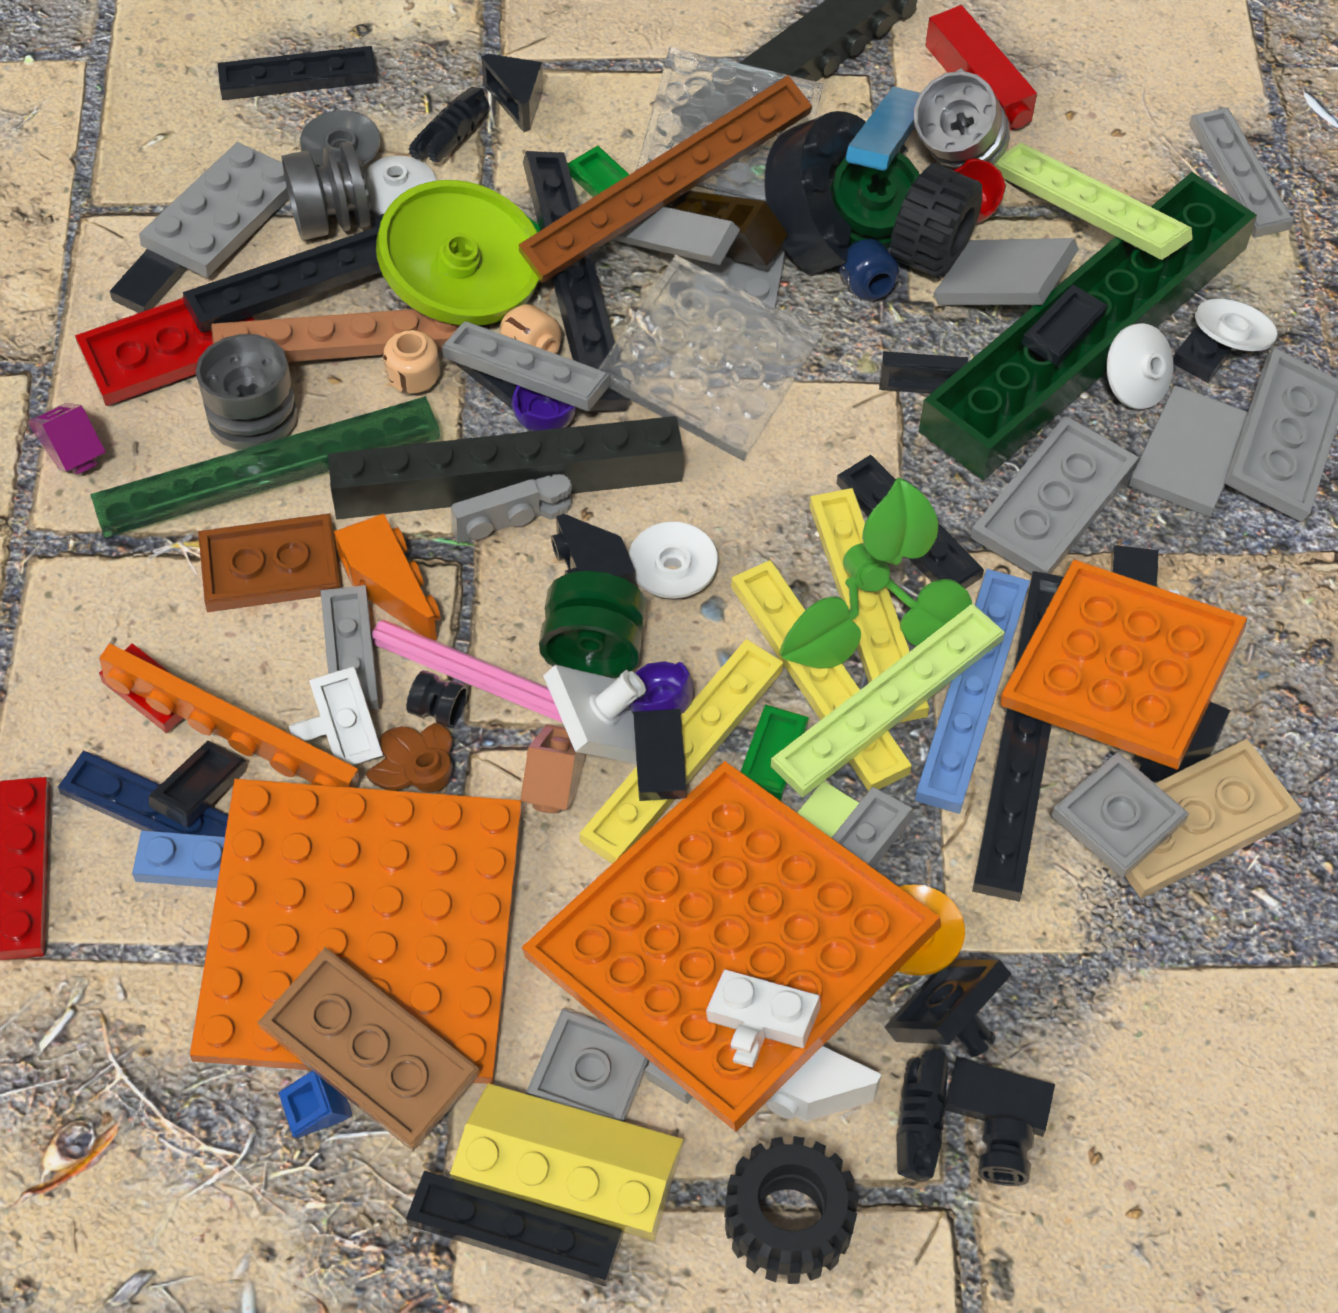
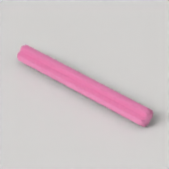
(465, 668)

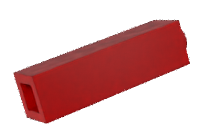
(961, 43)

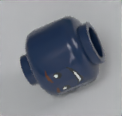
(869, 270)

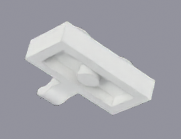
(342, 718)
(760, 1012)

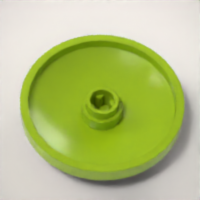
(456, 252)

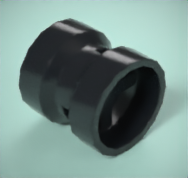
(437, 699)
(1006, 1152)

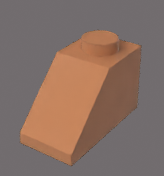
(551, 771)

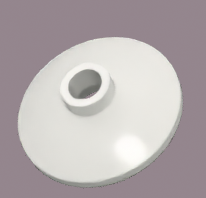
(392, 177)
(1236, 324)
(1140, 366)
(677, 546)

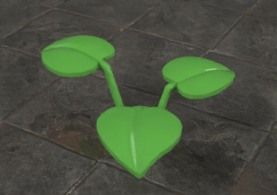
(896, 528)

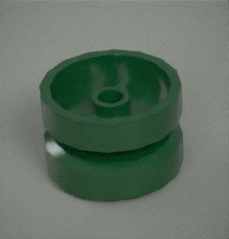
(872, 197)
(593, 623)

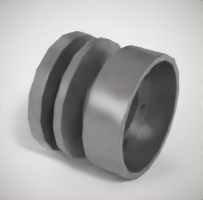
(950, 106)
(326, 190)
(246, 391)

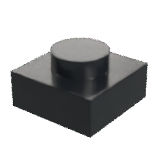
(1201, 355)

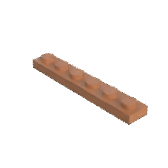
(337, 334)

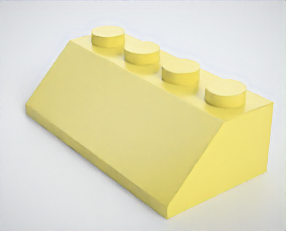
(568, 1160)

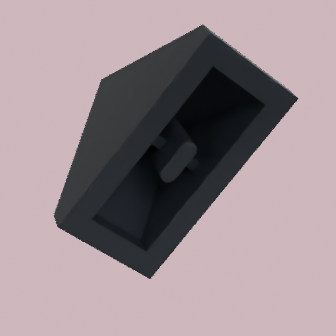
(514, 85)

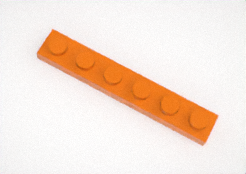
(212, 715)

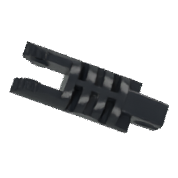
(450, 126)
(922, 1115)

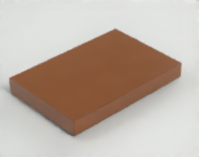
(268, 562)

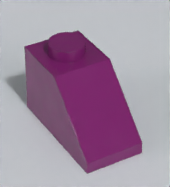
(68, 437)

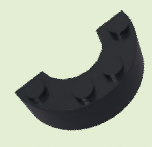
(800, 189)

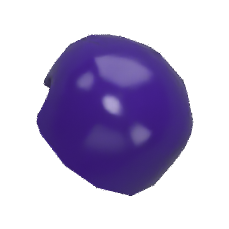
(539, 411)
(666, 687)

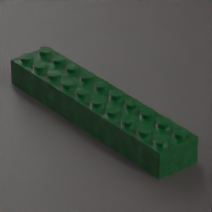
(1014, 393)

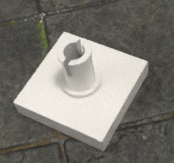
(597, 710)

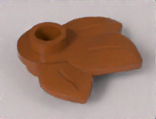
(413, 759)

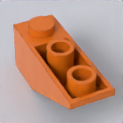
(376, 558)

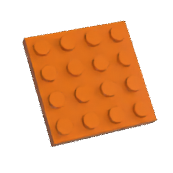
(1124, 663)

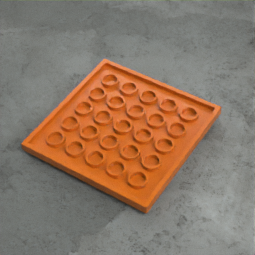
(383, 879)
(736, 889)

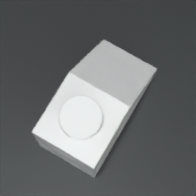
(825, 1087)

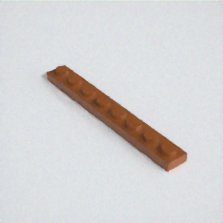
(664, 179)

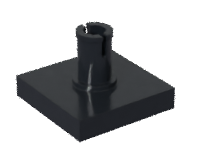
(949, 1006)

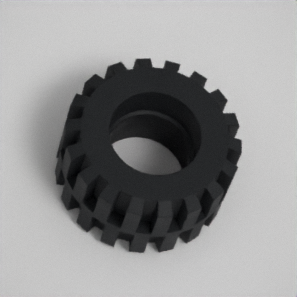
(936, 220)
(796, 1169)

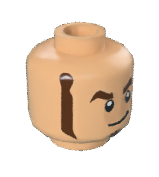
(532, 327)
(411, 361)

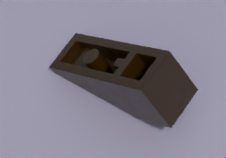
(759, 228)

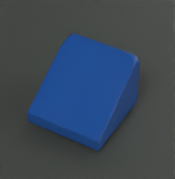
(313, 1105)

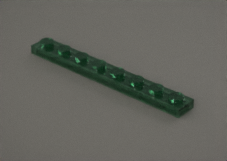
(259, 467)

